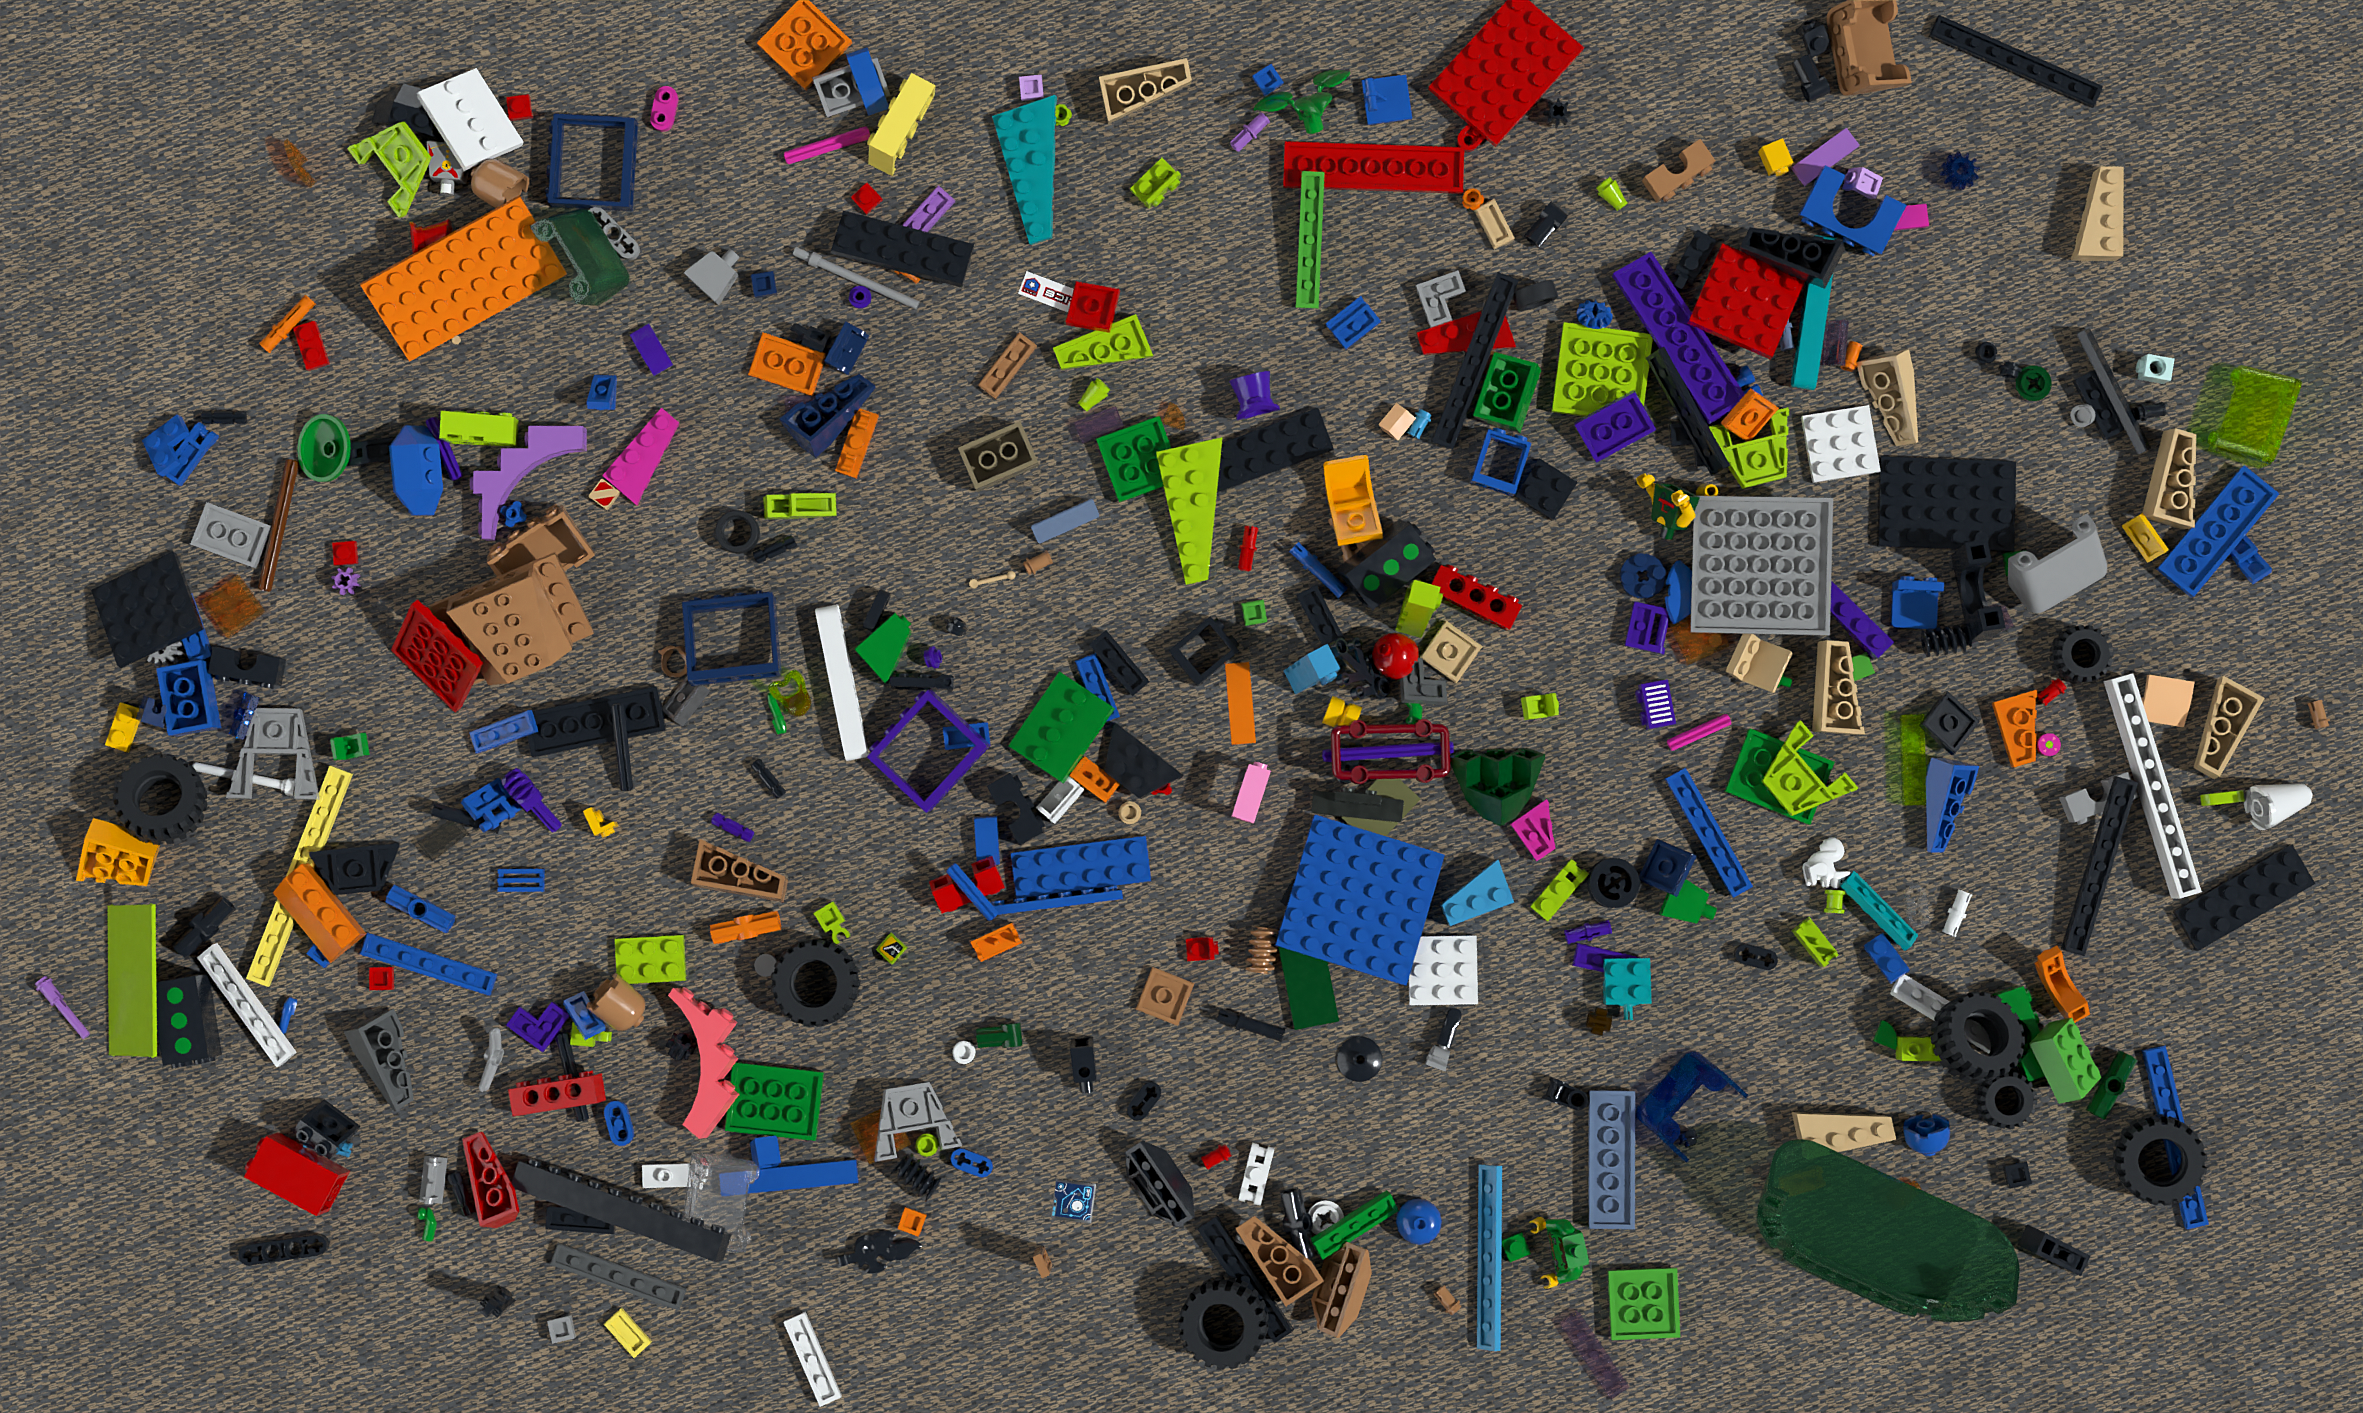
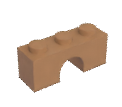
(1663, 183)

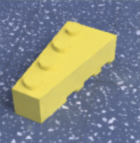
(899, 123)

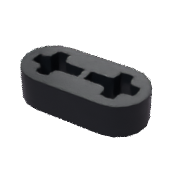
(876, 610)
(1753, 962)
(1140, 1097)

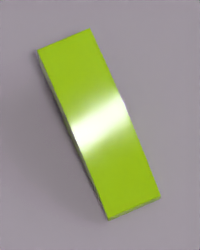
(799, 505)

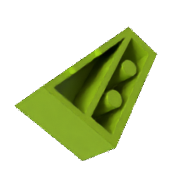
(479, 428)

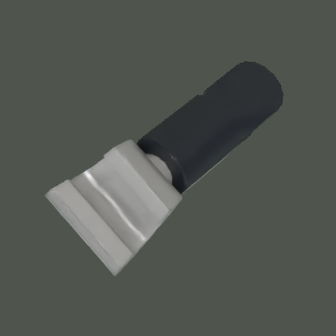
(1439, 1055)

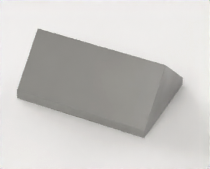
(839, 89)

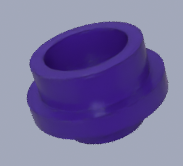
(863, 303)
(933, 657)

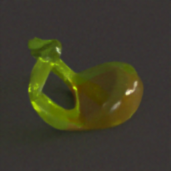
(799, 702)

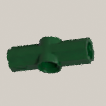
(2118, 1071)

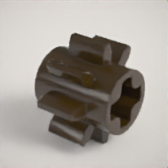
(1599, 1021)

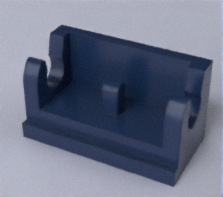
(846, 348)
(151, 714)

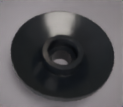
(1347, 1059)

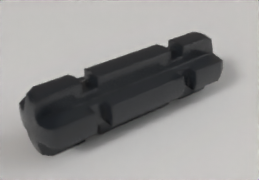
(224, 417)
(774, 549)
(768, 778)
(461, 1194)

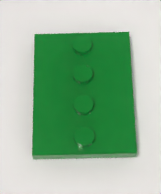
(1061, 727)
(1754, 761)
(775, 1101)

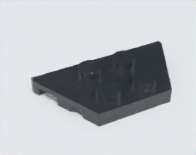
(1137, 765)
(356, 867)

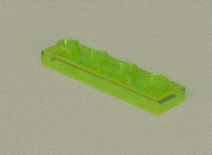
(1913, 760)

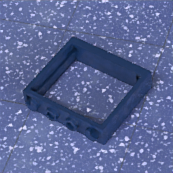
(555, 150)
(730, 674)

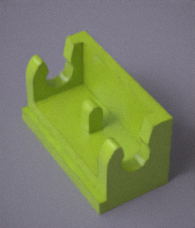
(1815, 942)

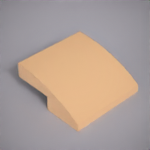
(2167, 700)

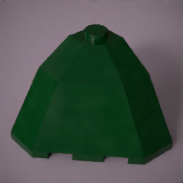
(1497, 781)

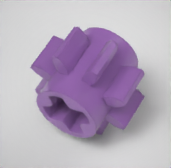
(352, 583)

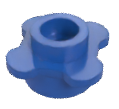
(512, 520)

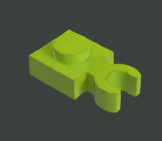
(830, 919)

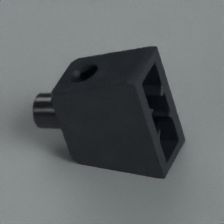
(1083, 1055)

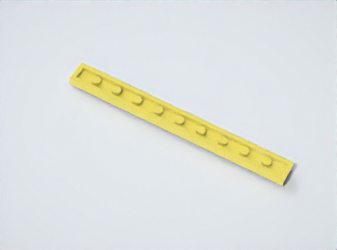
(313, 839)

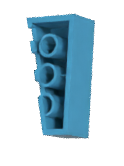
(1312, 669)

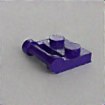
(1641, 626)

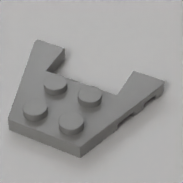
(911, 1110)

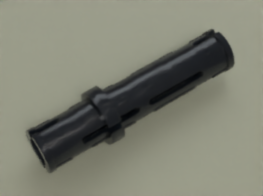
(458, 816)
(1249, 1024)

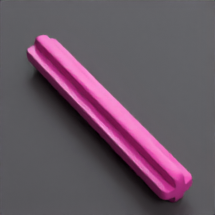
(827, 145)

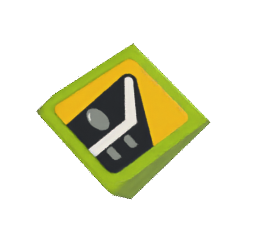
(891, 948)

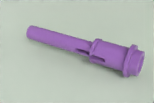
(55, 998)

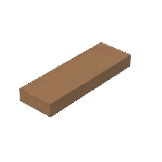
(1007, 365)
(1042, 1261)

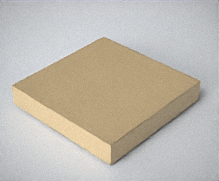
(1451, 651)

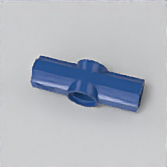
(408, 902)

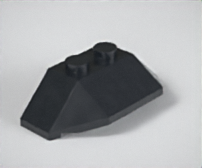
(404, 106)
(1160, 1183)

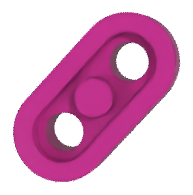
(664, 108)

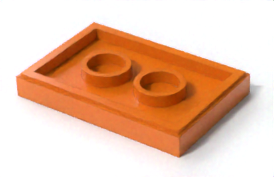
(787, 364)

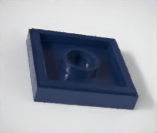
(1667, 867)

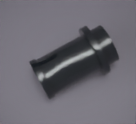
(2143, 411)

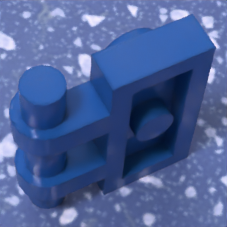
(488, 798)

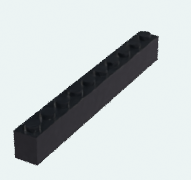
(620, 1210)

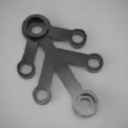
(1377, 686)

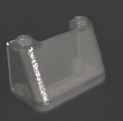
(719, 1194)

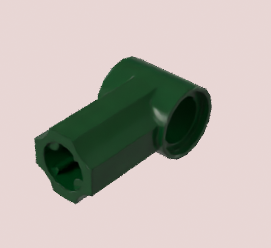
(1004, 1035)

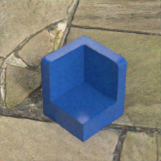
(765, 1152)

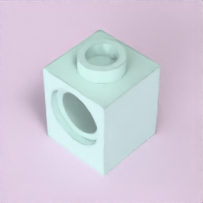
(2164, 368)

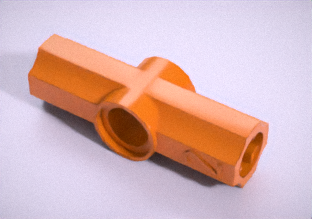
(745, 927)

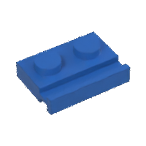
(1353, 323)

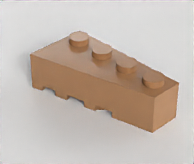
(730, 873)

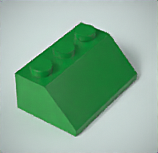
(1507, 392)

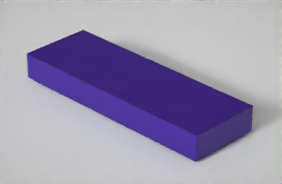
(1593, 957)

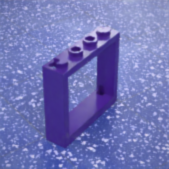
(906, 716)

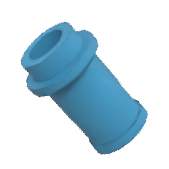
(1417, 427)

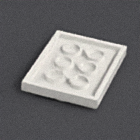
(469, 119)

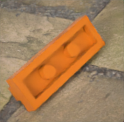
(857, 443)

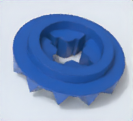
(1586, 317)

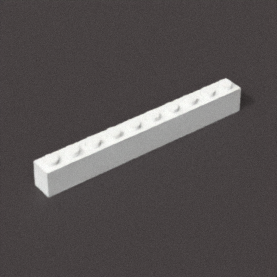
(2152, 786)

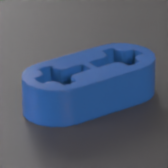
(969, 1167)

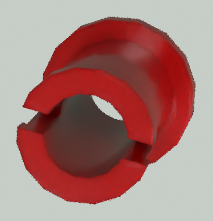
(2053, 690)
(1216, 1156)

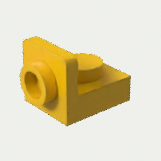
(596, 820)

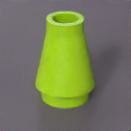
(1611, 193)
(1094, 394)

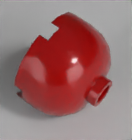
(1395, 655)

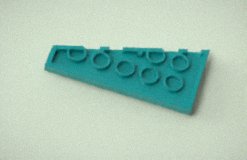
(1029, 154)

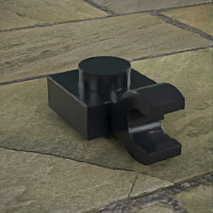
(812, 337)

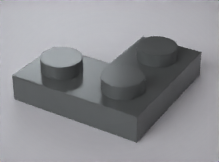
(1422, 691)

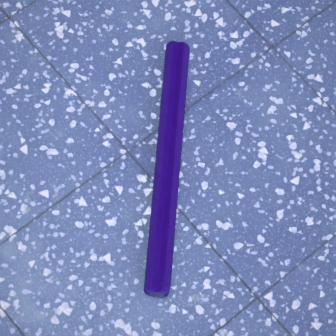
(1387, 751)

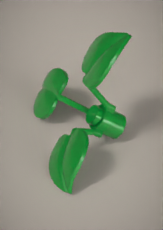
(1312, 106)

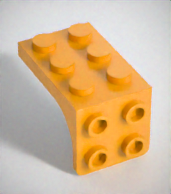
(1351, 500)

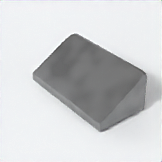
(685, 702)

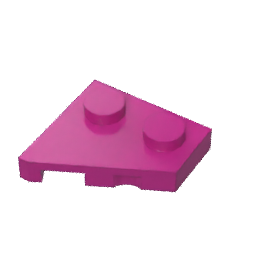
(1536, 830)

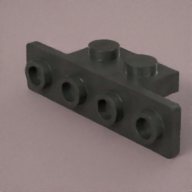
(1357, 805)

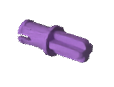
(1249, 132)

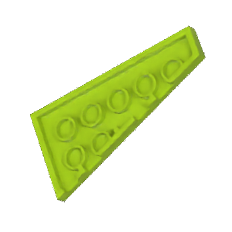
(1191, 491)

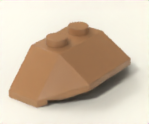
(1341, 1294)

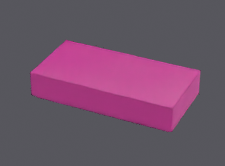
(1913, 217)

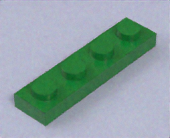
(1354, 1224)

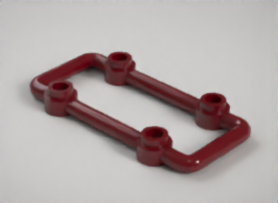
(1360, 774)

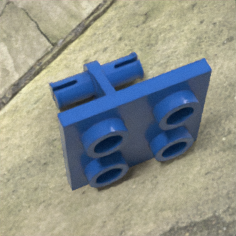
(1386, 99)

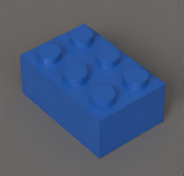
(188, 698)

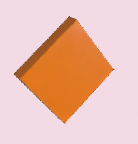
(1749, 415)

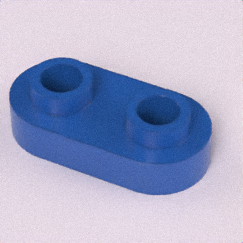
(618, 1123)

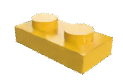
(2145, 537)
(123, 727)

